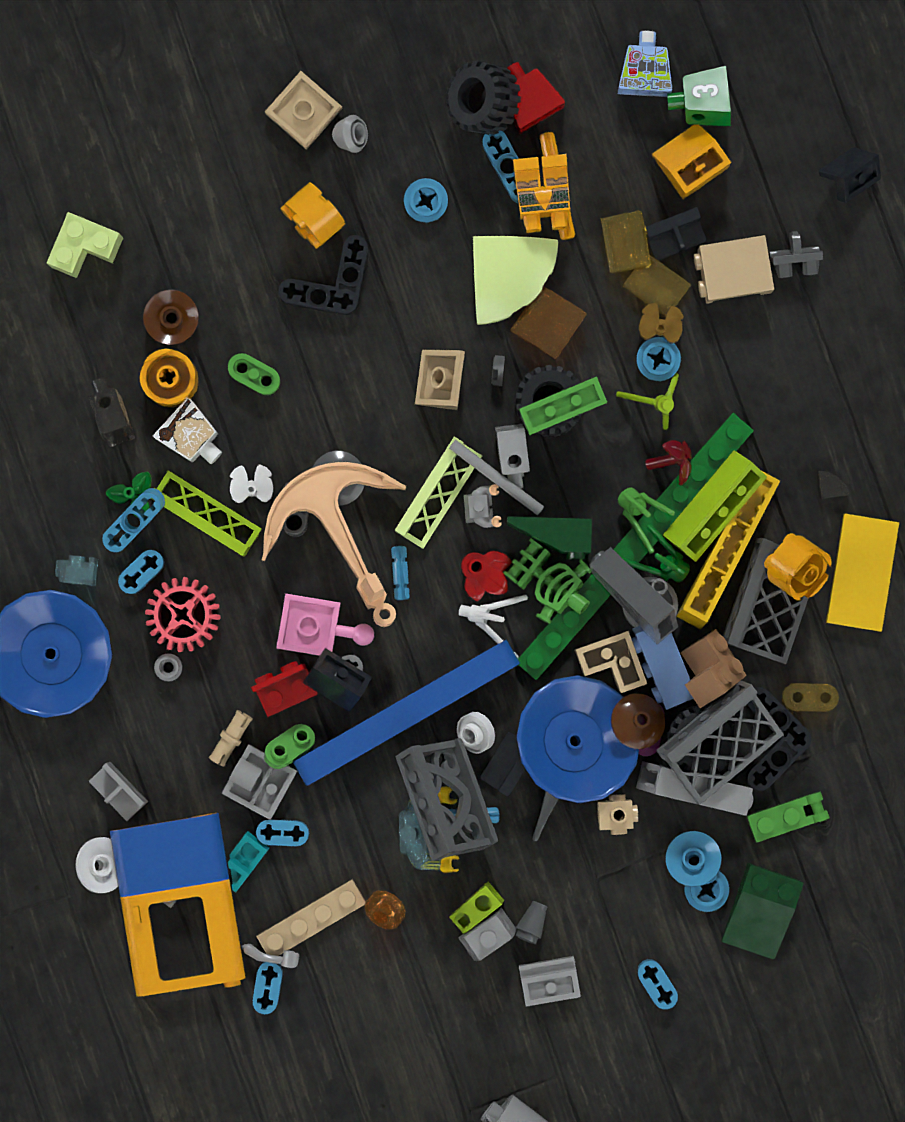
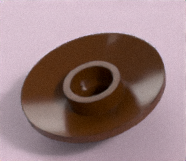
(163, 305)
(625, 722)

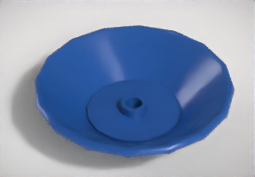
(81, 647)
(580, 710)

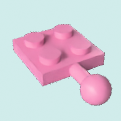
(311, 626)

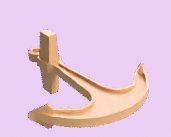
(318, 494)

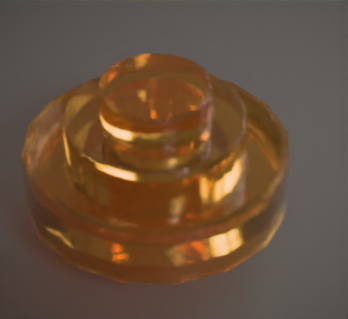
(385, 909)

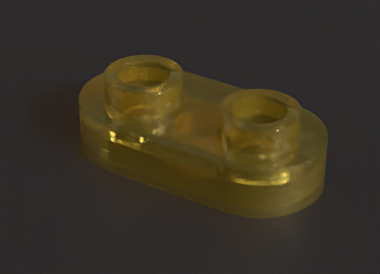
(810, 697)

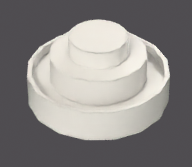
(476, 732)

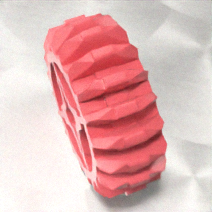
(191, 605)

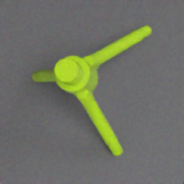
(661, 403)

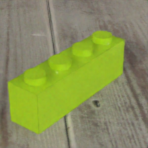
(715, 505)

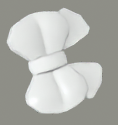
(242, 488)

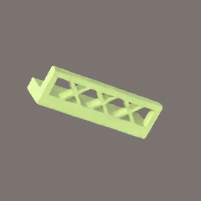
(426, 493)

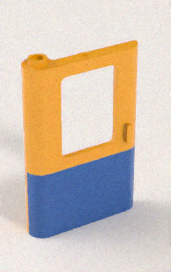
(173, 864)

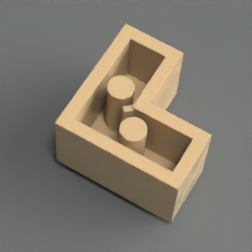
(618, 655)

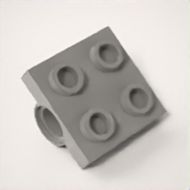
(258, 784)

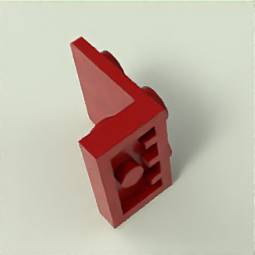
(283, 689)

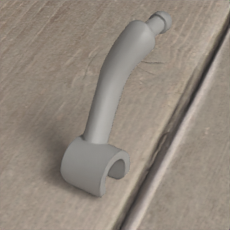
(289, 958)

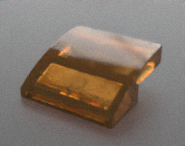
(548, 322)

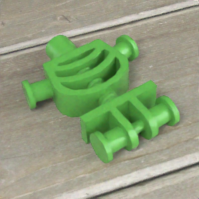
(565, 595)

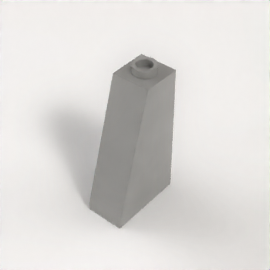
(664, 782)

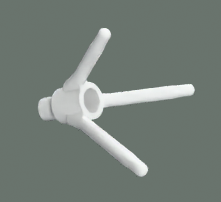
(480, 615)

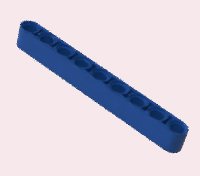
(406, 712)

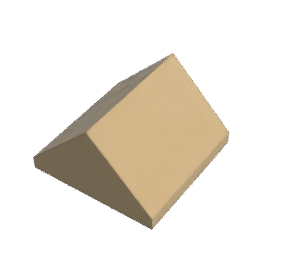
(440, 378)

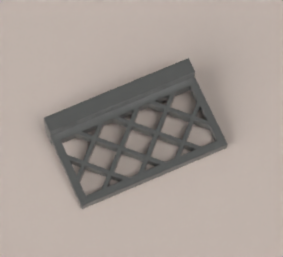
(747, 599)
(712, 720)

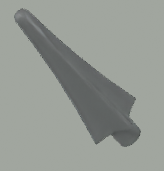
(547, 806)

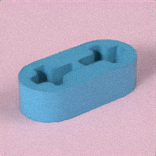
(136, 567)
(283, 825)
(651, 987)
(274, 988)

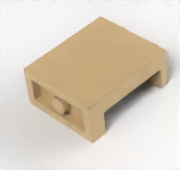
(734, 269)

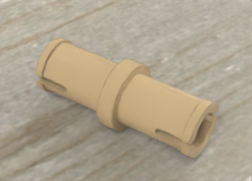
(230, 738)

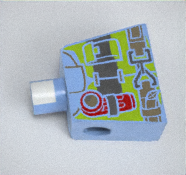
(646, 68)

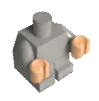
(478, 509)

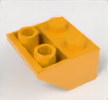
(691, 160)

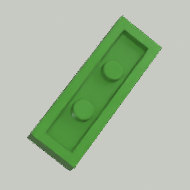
(562, 405)

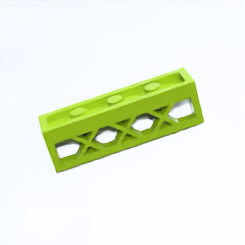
(204, 525)

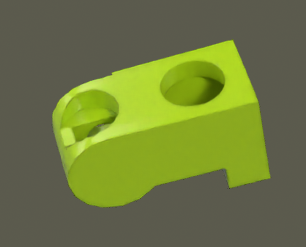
(476, 908)

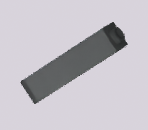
(634, 595)

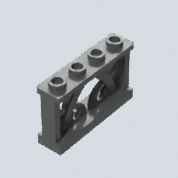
(436, 820)

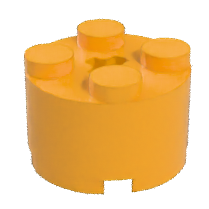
(313, 214)
(154, 371)
(798, 567)

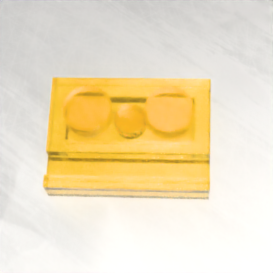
(625, 241)
(657, 285)

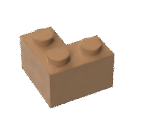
(713, 666)

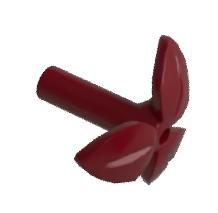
(677, 454)

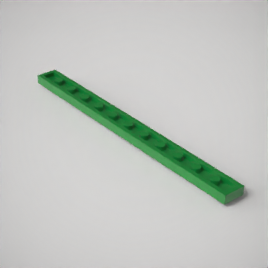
(676, 497)

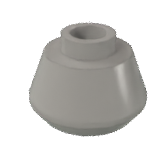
(350, 134)

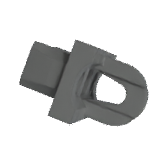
(807, 256)

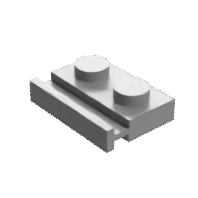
(549, 981)

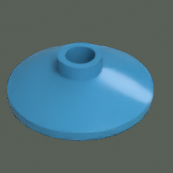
(693, 845)

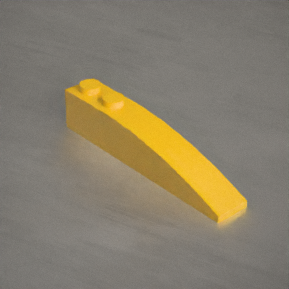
(725, 556)

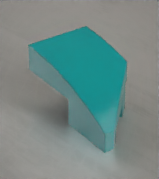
(245, 859)

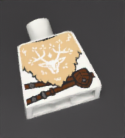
(189, 433)

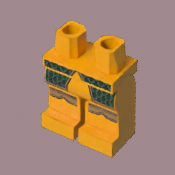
(546, 200)

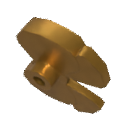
(651, 324)

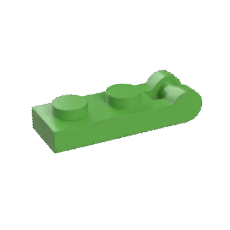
(786, 817)

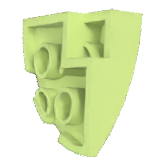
(509, 273)

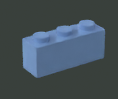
(664, 666)

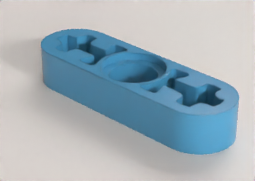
(491, 151)
(122, 523)

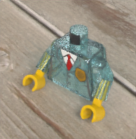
(413, 842)

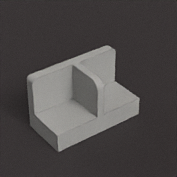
(118, 791)

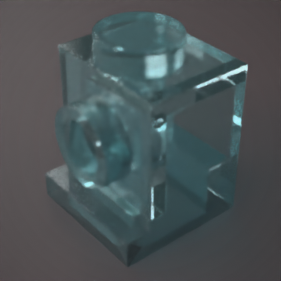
(77, 570)

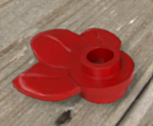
(488, 576)

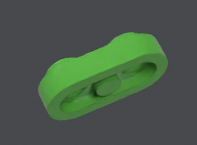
(255, 373)
(289, 745)

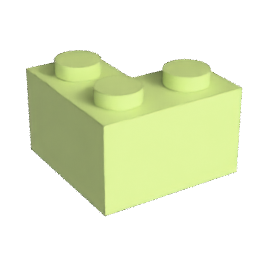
(79, 238)

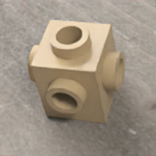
(606, 814)

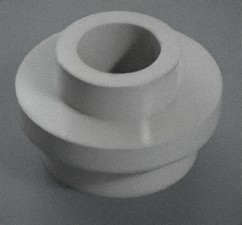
(159, 667)

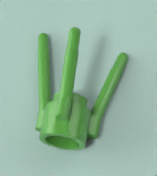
(635, 504)

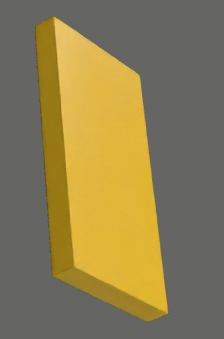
(862, 572)

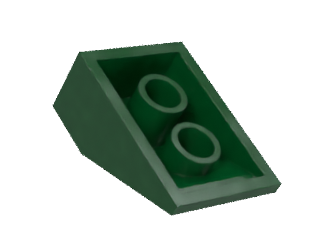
(562, 535)
(762, 910)

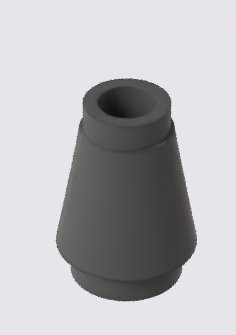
(532, 923)

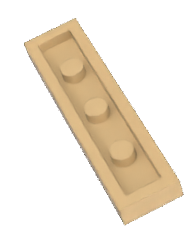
(311, 919)

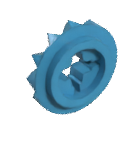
(429, 188)
(653, 347)
(706, 902)

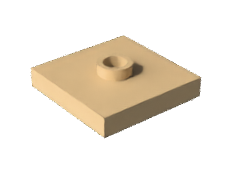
(303, 110)

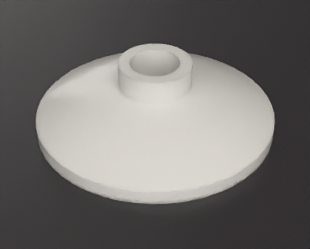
(105, 877)

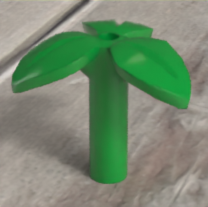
(121, 494)

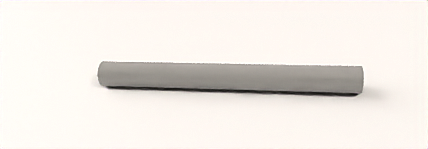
(496, 477)

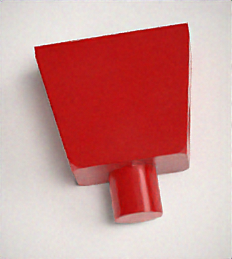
(537, 98)

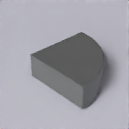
(497, 371)

